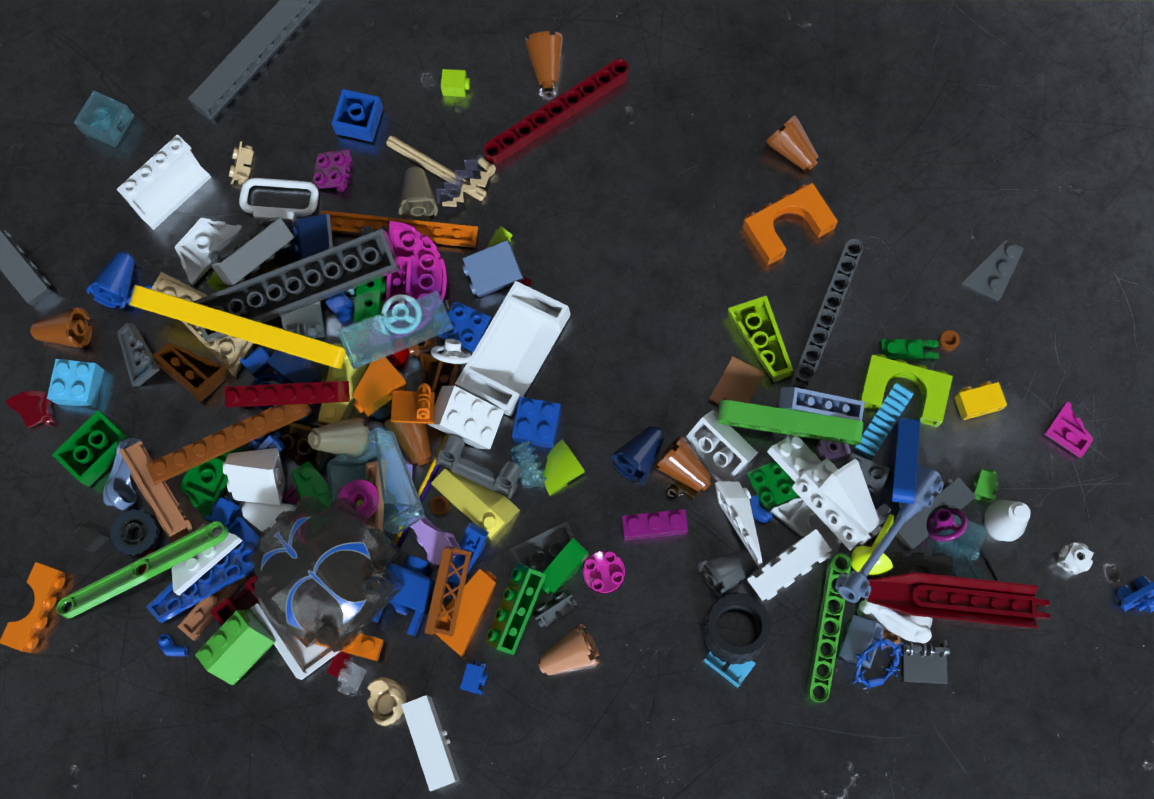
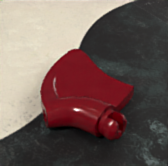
(32, 407)

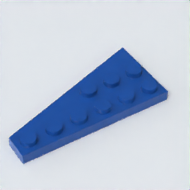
(222, 574)

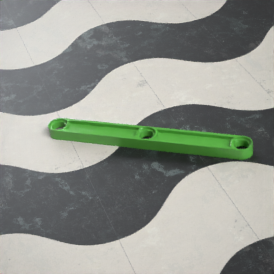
(129, 575)

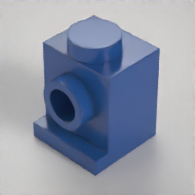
(341, 307)
(256, 361)
(224, 511)
(474, 677)

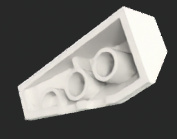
(736, 506)

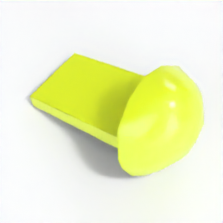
(862, 553)

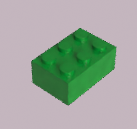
(91, 448)

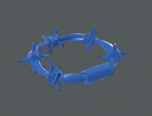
(876, 681)

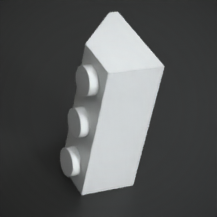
(719, 447)

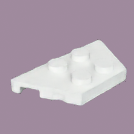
(199, 242)
(803, 520)
(192, 569)

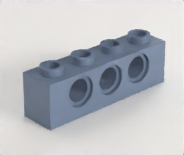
(820, 403)

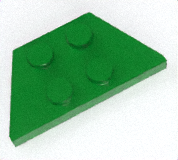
(206, 483)

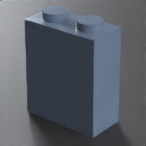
(492, 269)

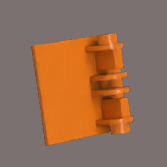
(413, 405)

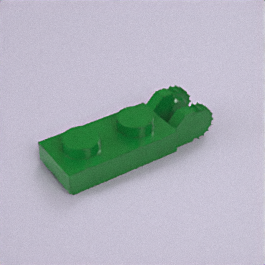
(908, 349)

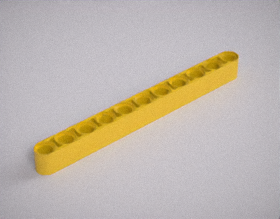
(238, 326)

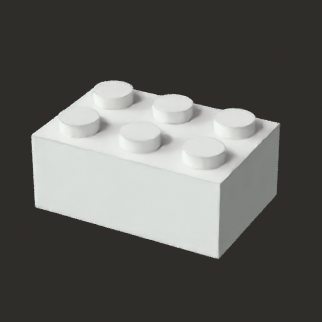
(466, 417)

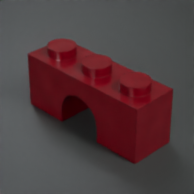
(241, 601)

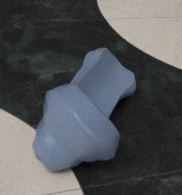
(118, 487)

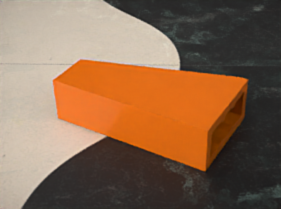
(473, 604)

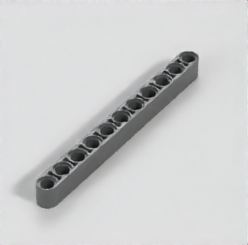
(829, 312)

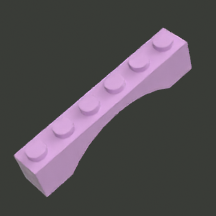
(430, 536)

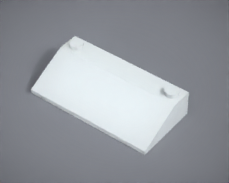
(514, 347)

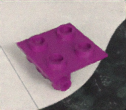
(332, 169)

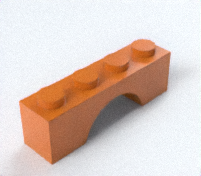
(25, 632)

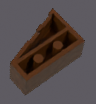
(192, 372)
(438, 373)

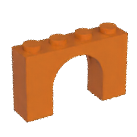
(804, 202)

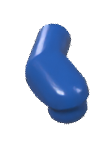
(758, 512)
(169, 648)

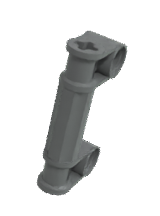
(451, 457)

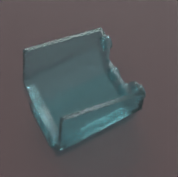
(399, 494)

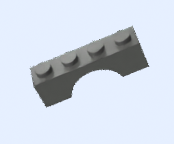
(954, 495)

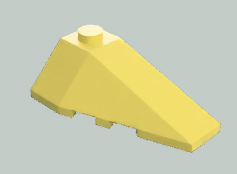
(477, 503)

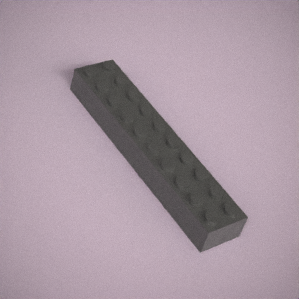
(306, 281)

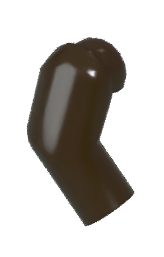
(679, 489)

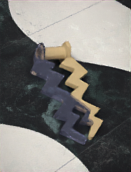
(467, 173)

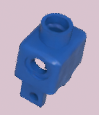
(416, 594)

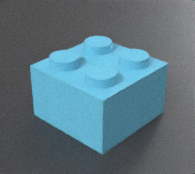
(75, 383)

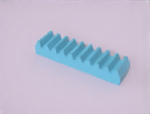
(883, 421)

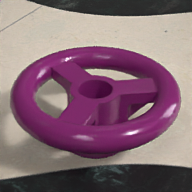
(945, 521)

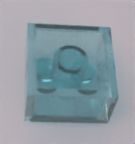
(104, 119)

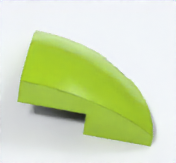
(561, 467)

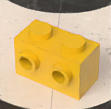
(980, 401)

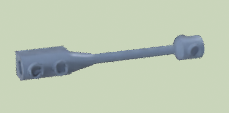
(856, 584)

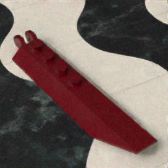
(959, 599)

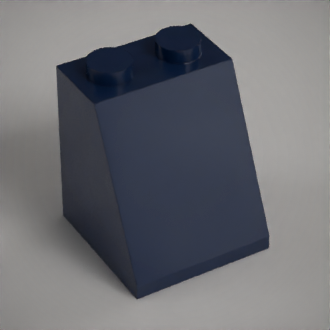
(294, 368)

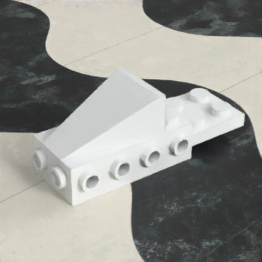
(839, 490)

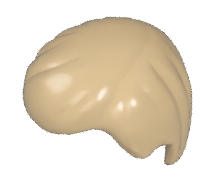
(386, 700)

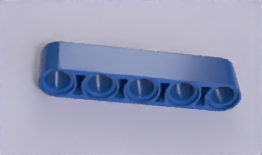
(906, 460)

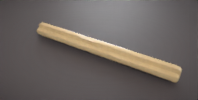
(431, 165)

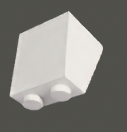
(255, 476)

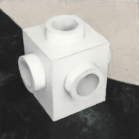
(1069, 560)

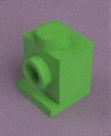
(985, 485)

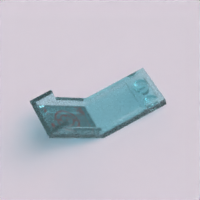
(395, 330)

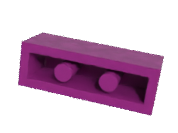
(654, 524)

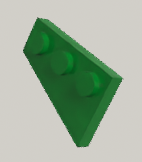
(310, 482)

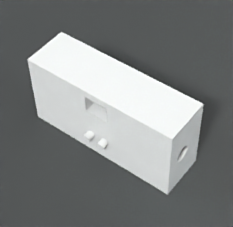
(430, 742)

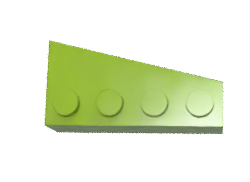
(760, 331)

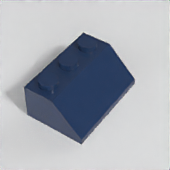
(310, 236)

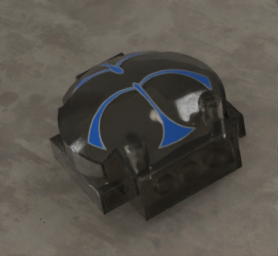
(324, 572)

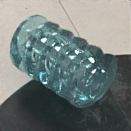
(529, 472)

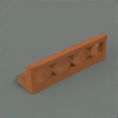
(440, 589)

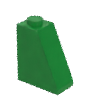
(564, 566)

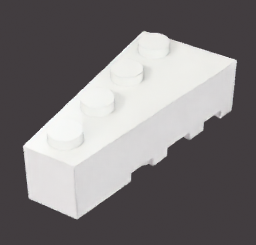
(789, 564)

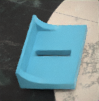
(734, 673)

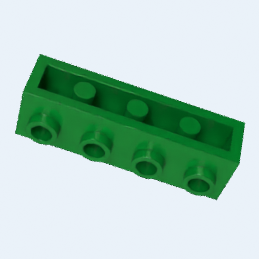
(369, 299)
(515, 608)

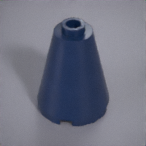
(638, 454)

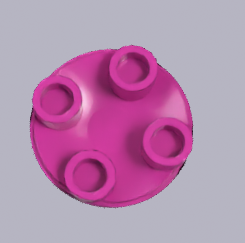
(603, 571)

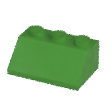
(235, 646)

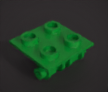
(772, 485)

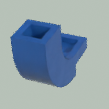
(474, 541)

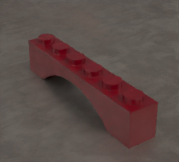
(287, 394)

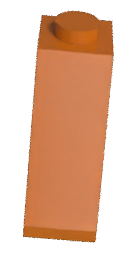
(377, 386)

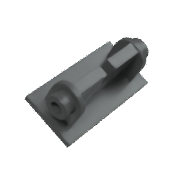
(560, 602)

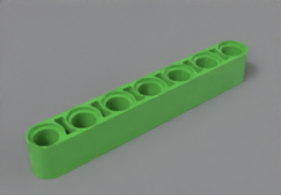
(790, 422)
(822, 636)

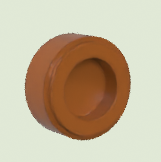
(949, 340)
(439, 506)

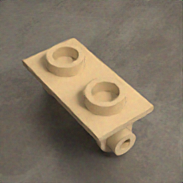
(241, 156)

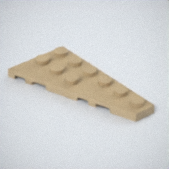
(226, 350)

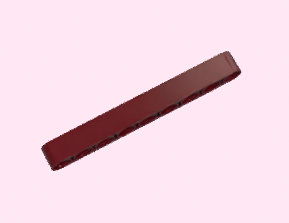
(552, 119)

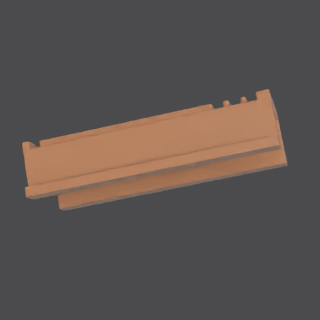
(157, 496)

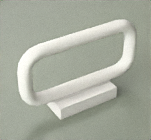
(286, 214)

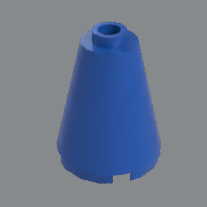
(113, 281)

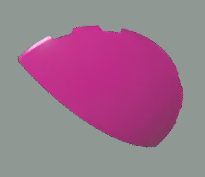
(419, 262)

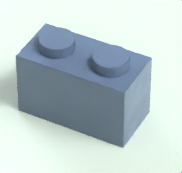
(858, 638)

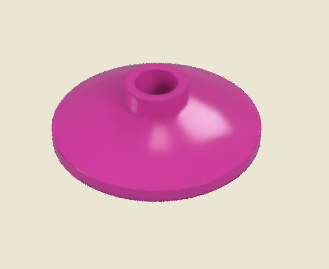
(361, 490)

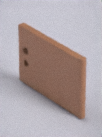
(737, 382)

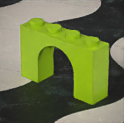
(932, 384)

